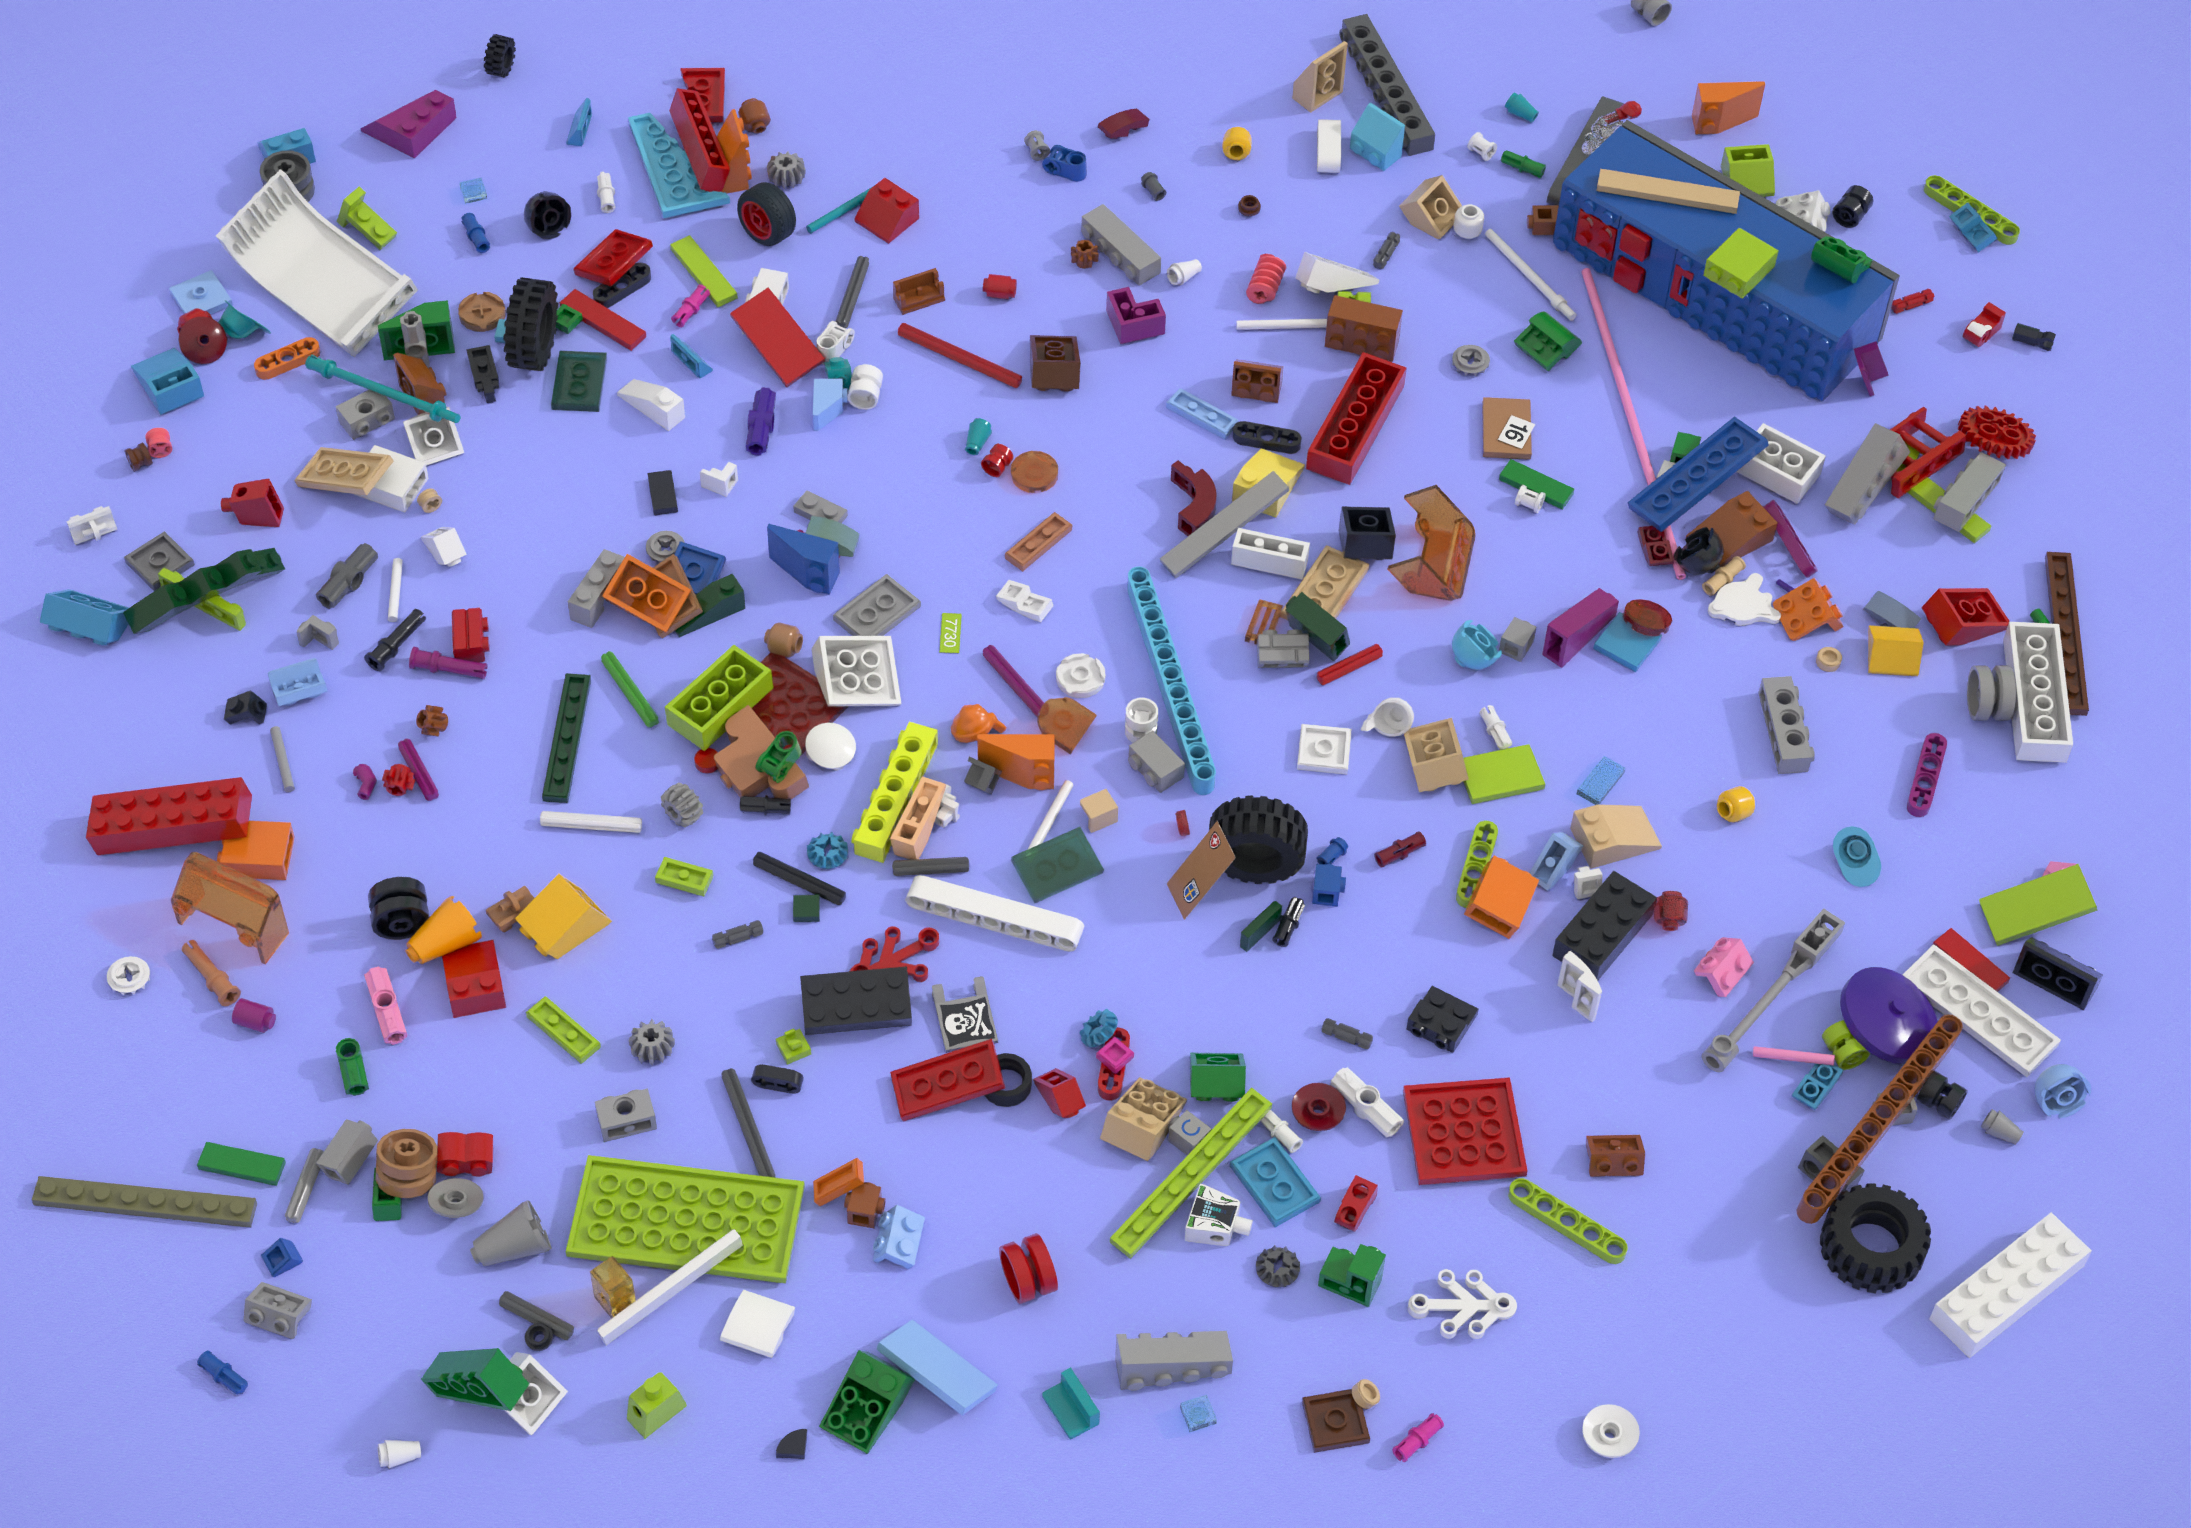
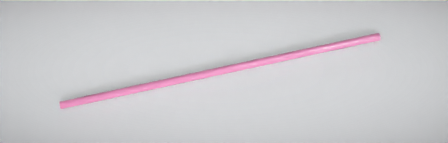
(1626, 400)

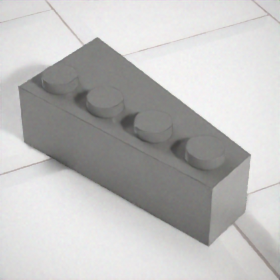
(1867, 473)
(1171, 1358)

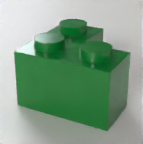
(1353, 1275)

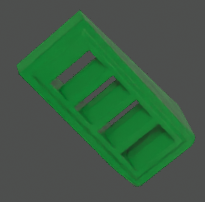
(383, 1205)

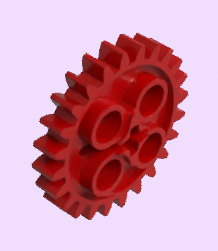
(1997, 432)

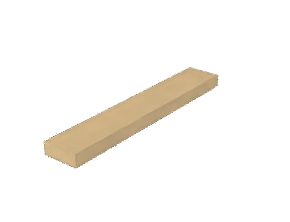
(1668, 191)

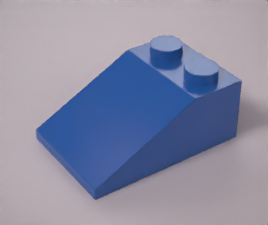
(805, 557)

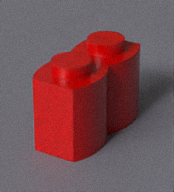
(464, 1153)

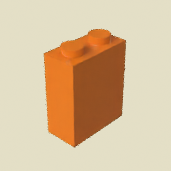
(262, 853)
(1501, 897)

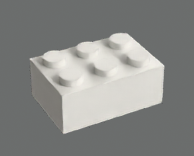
(1784, 465)

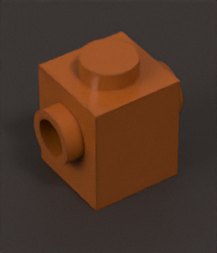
(864, 1205)

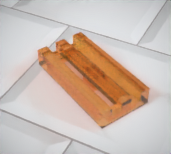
(1262, 603)

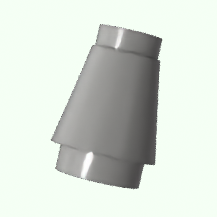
(2002, 1127)

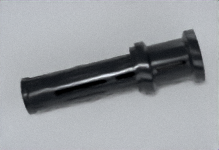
(388, 647)

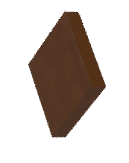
(1335, 1421)

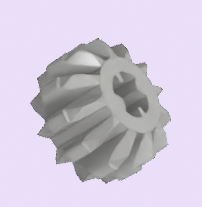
(786, 169)
(681, 804)
(651, 1041)

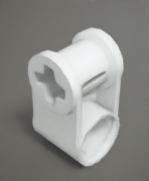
(834, 340)

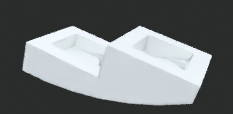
(1021, 600)

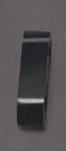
(777, 1079)

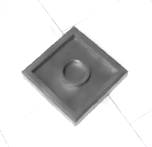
(154, 556)

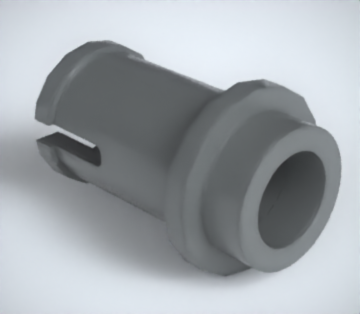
(1151, 182)

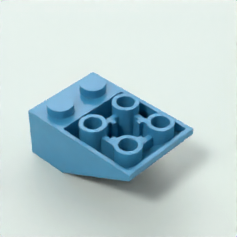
(168, 380)

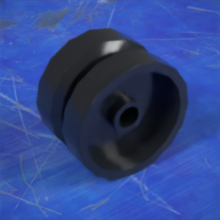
(398, 907)

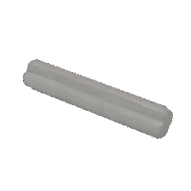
(304, 1186)

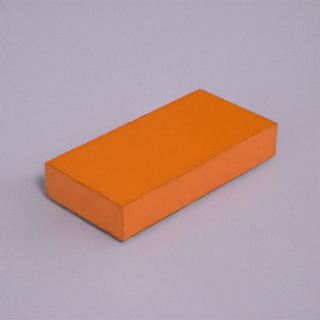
(838, 1182)

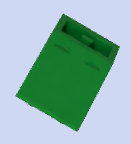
(866, 1401)

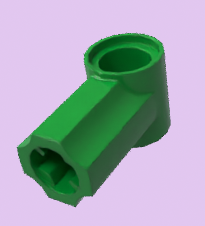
(352, 1067)

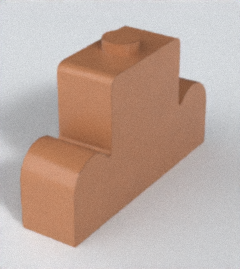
(738, 760)

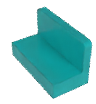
(1072, 1405)

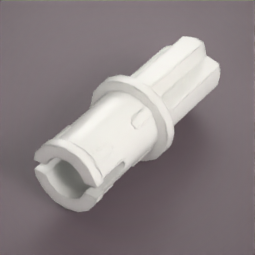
(606, 192)
(1495, 727)
(1281, 1131)

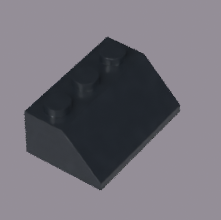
(2057, 973)

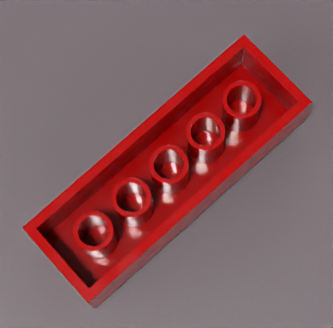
(1356, 418)
(169, 816)

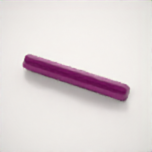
(1013, 679)

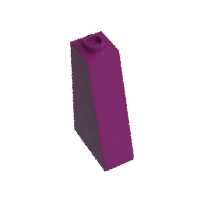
(1578, 625)

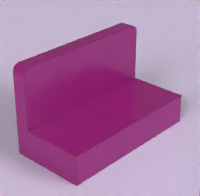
(1870, 364)

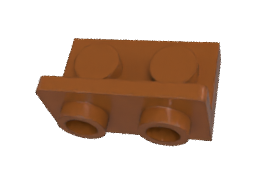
(1615, 1155)

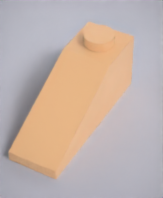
(918, 819)

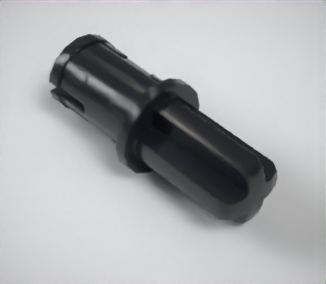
(765, 805)
(1289, 922)

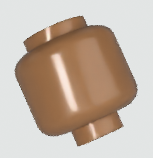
(783, 639)

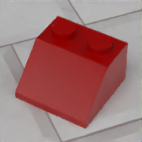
(887, 210)

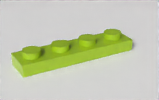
(216, 606)

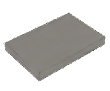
(877, 609)

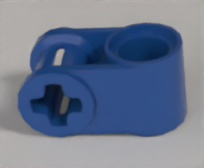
(1067, 163)

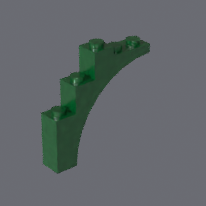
(202, 585)

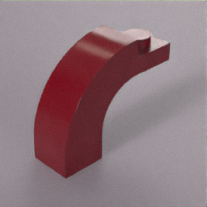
(1201, 490)

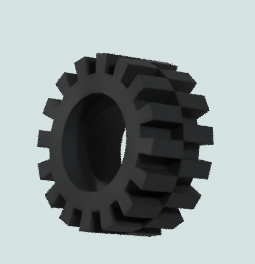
(499, 55)

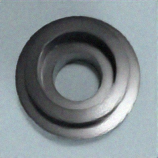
(535, 1330)

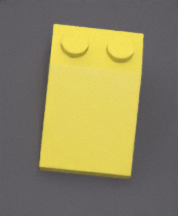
(1259, 467)

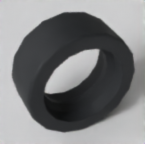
(1017, 1095)

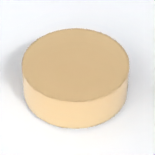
(1828, 659)
(1365, 1394)

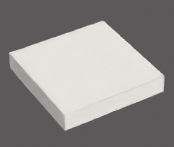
(1324, 749)

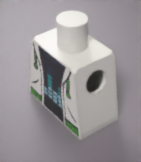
(1215, 1218)

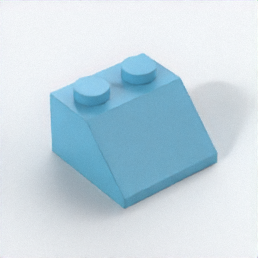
(1378, 137)

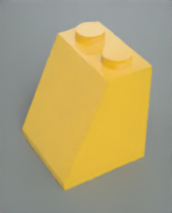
(561, 918)

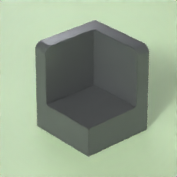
(982, 776)

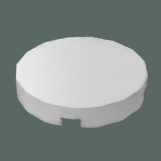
(1080, 675)

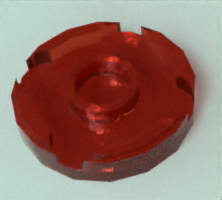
(1647, 617)

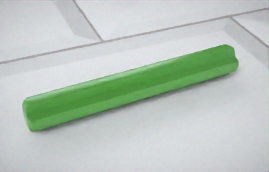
(629, 689)

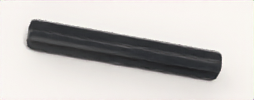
(799, 878)

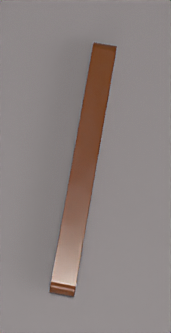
(1878, 1119)

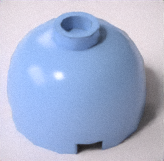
(2061, 1090)

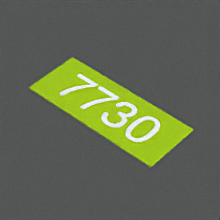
(950, 633)

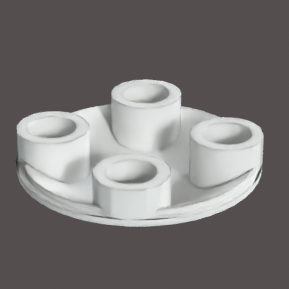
(830, 746)

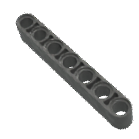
(1576, 155)

